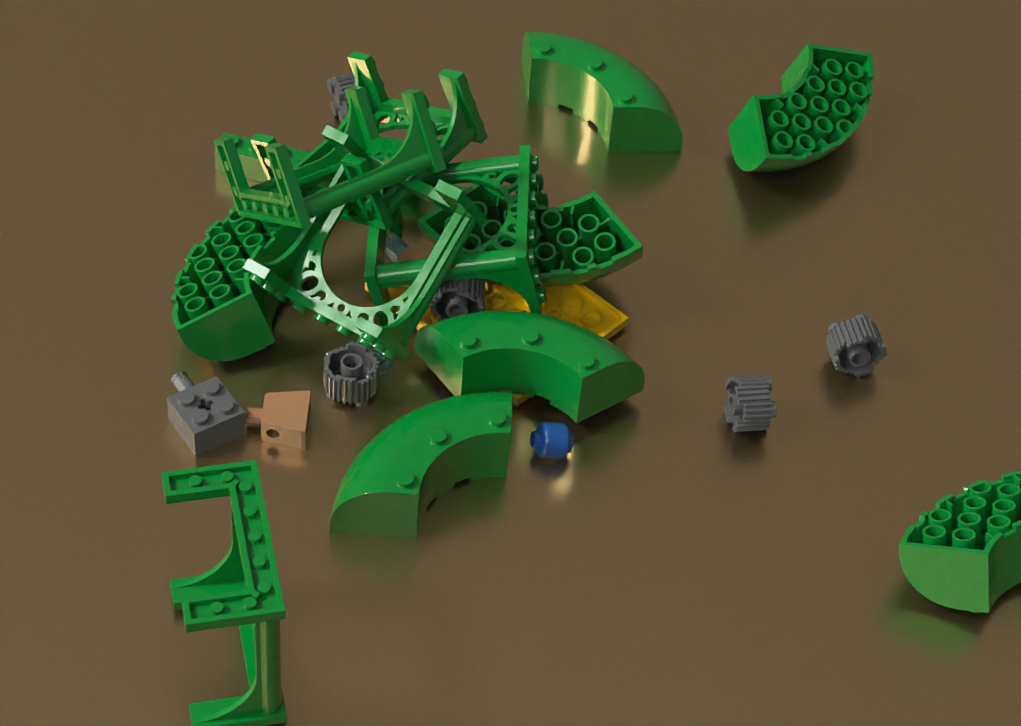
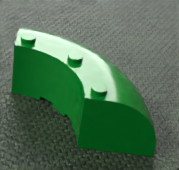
(600, 89)
(816, 113)
(573, 240)
(215, 302)
(530, 358)
(421, 460)
(967, 546)

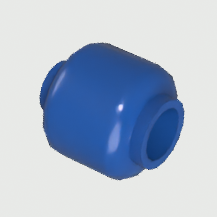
(552, 440)

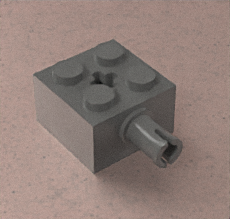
(204, 413)

